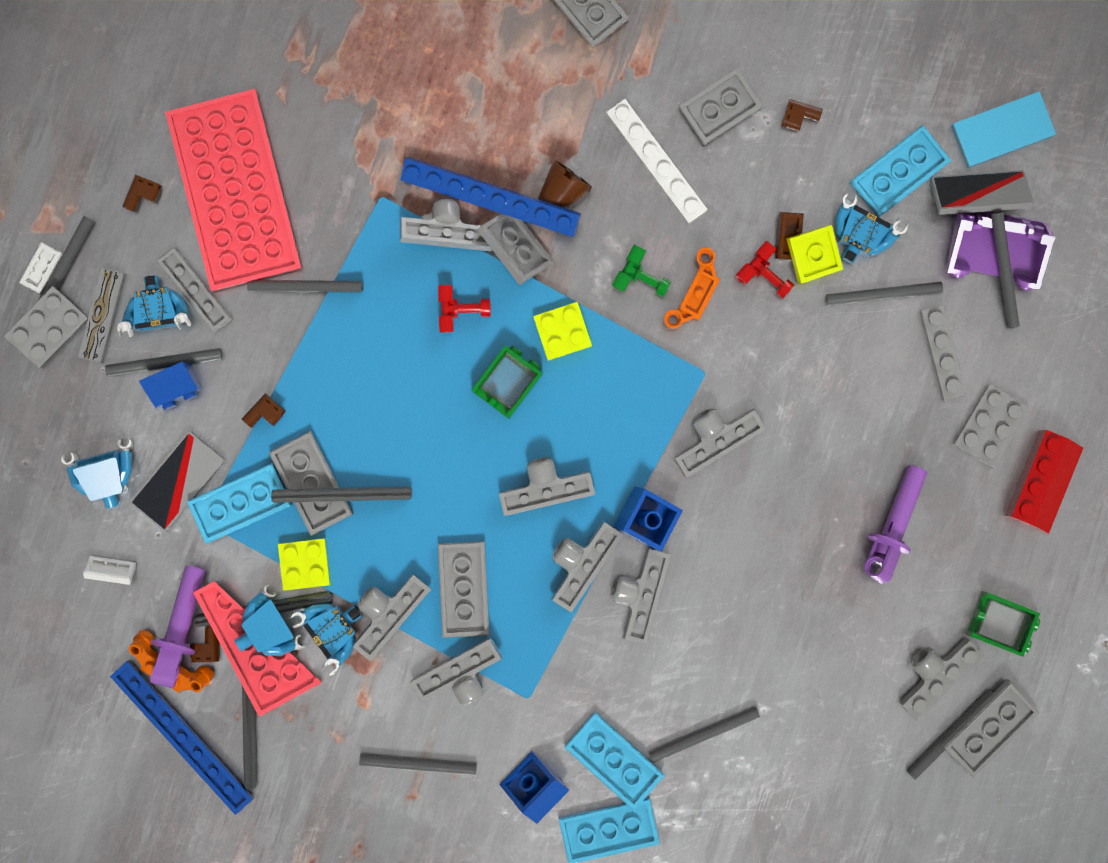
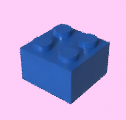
(648, 518)

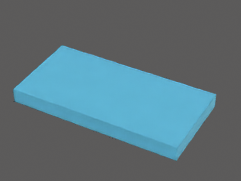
(1003, 129)
(900, 171)
(237, 504)
(614, 761)
(608, 831)

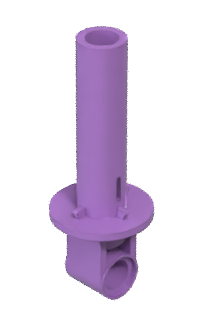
(889, 544)
(173, 645)

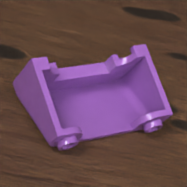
(975, 247)

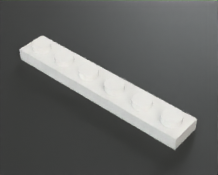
(656, 161)

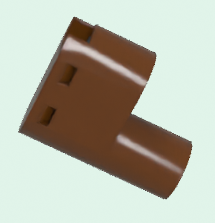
(797, 111)
(140, 189)
(265, 408)
(208, 650)

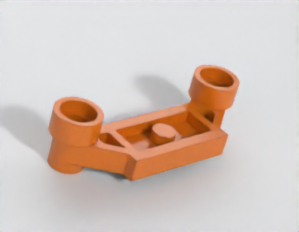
(698, 293)
(147, 658)

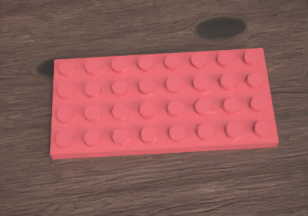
(233, 190)

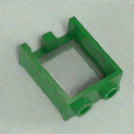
(507, 381)
(1003, 624)

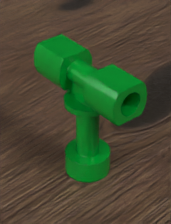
(634, 271)

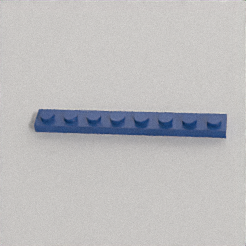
(490, 196)
(182, 737)

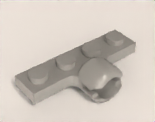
(443, 229)
(717, 439)
(545, 488)
(582, 564)
(642, 595)
(387, 614)
(458, 674)
(938, 675)

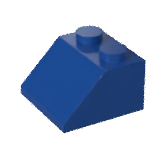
(171, 385)
(534, 787)

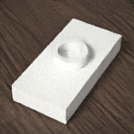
(41, 268)
(109, 570)

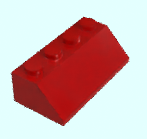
(1044, 480)

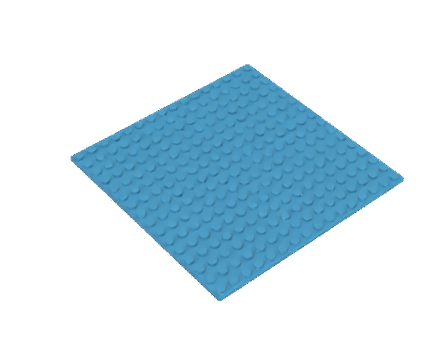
(400, 411)

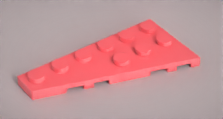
(265, 678)

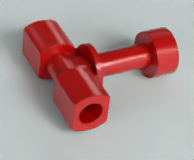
(759, 266)
(451, 308)

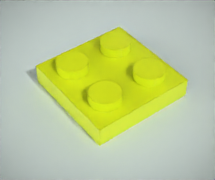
(814, 253)
(562, 331)
(304, 564)

